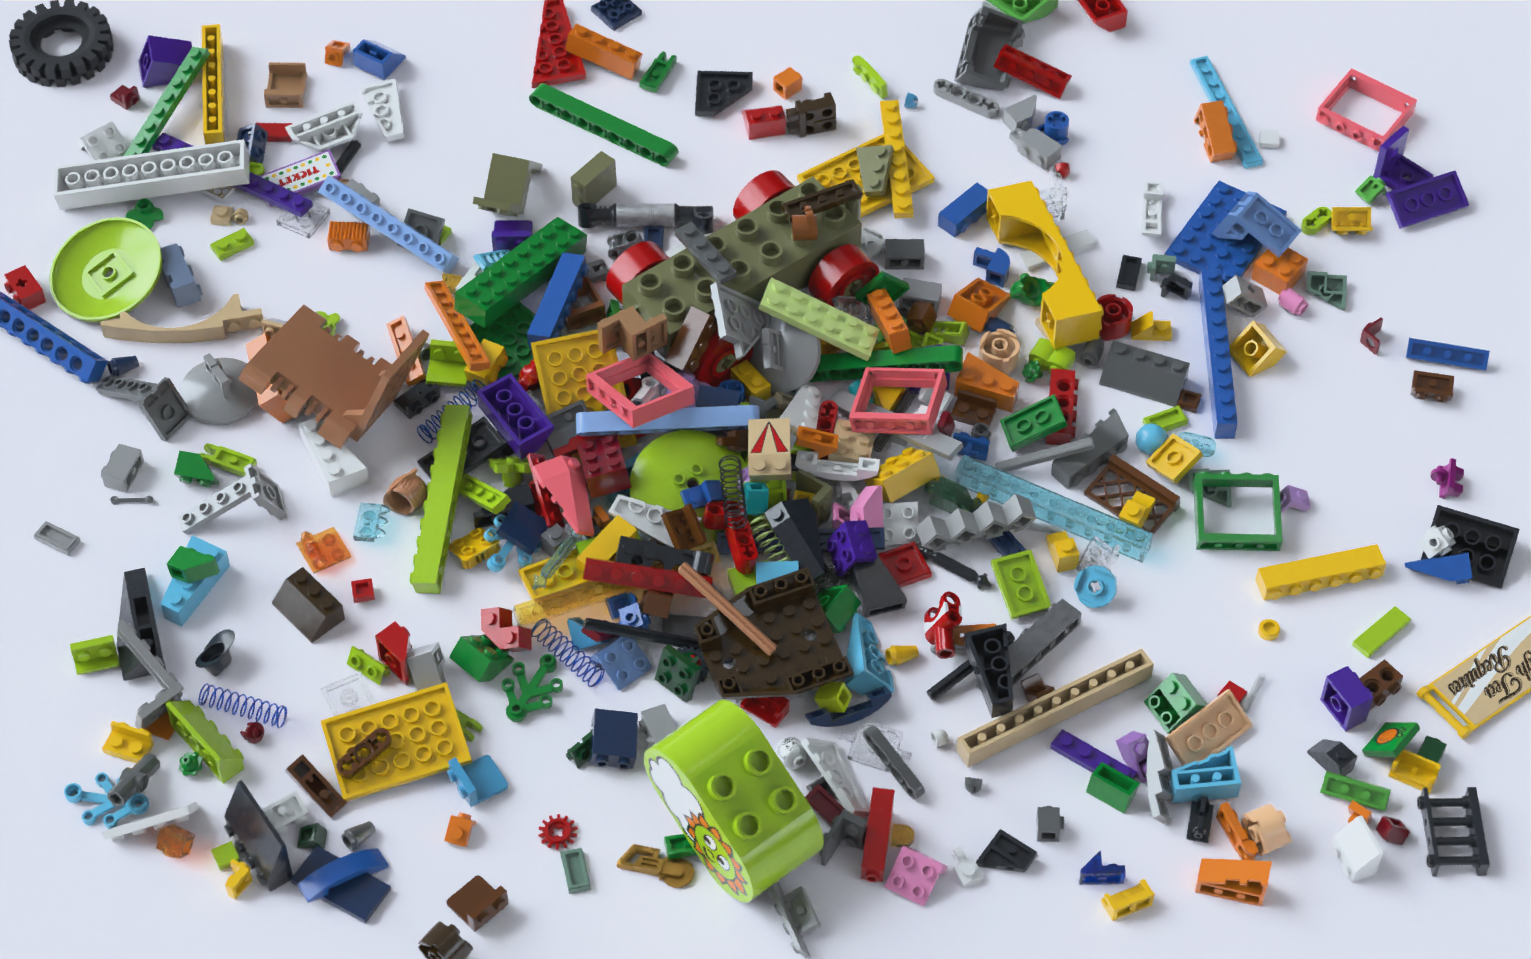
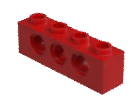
(1063, 386)

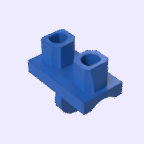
(973, 447)

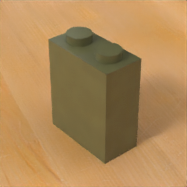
(594, 180)

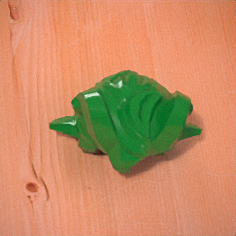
(1030, 289)

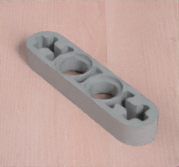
(986, 106)

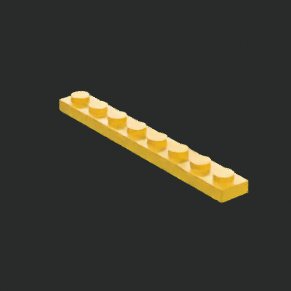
(898, 173)

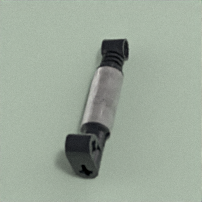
(646, 215)

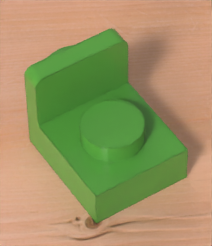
(1371, 189)

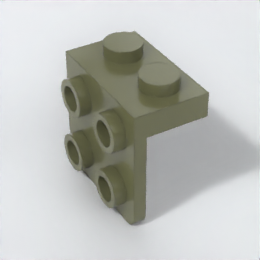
(823, 494)

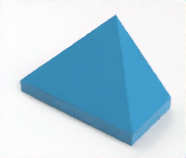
(578, 638)

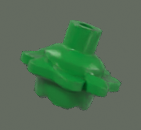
(1032, 371)
(190, 764)

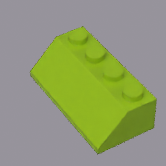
(205, 739)

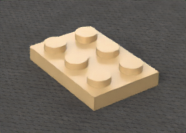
(851, 444)

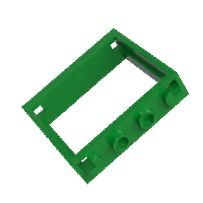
(1228, 541)

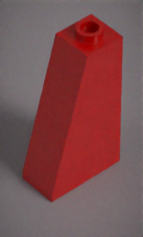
(877, 834)

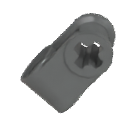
(622, 242)

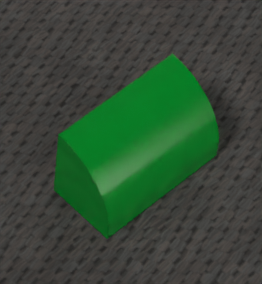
(1112, 787)

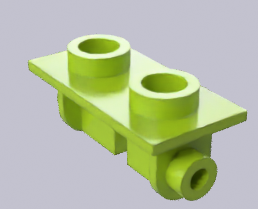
(367, 665)

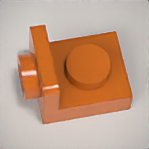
(335, 52)

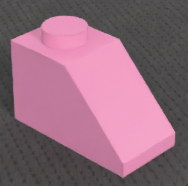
(869, 507)

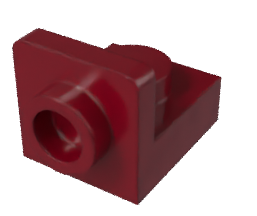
(125, 97)

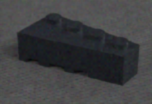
(991, 665)

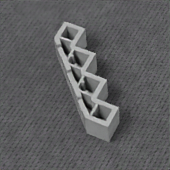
(986, 522)

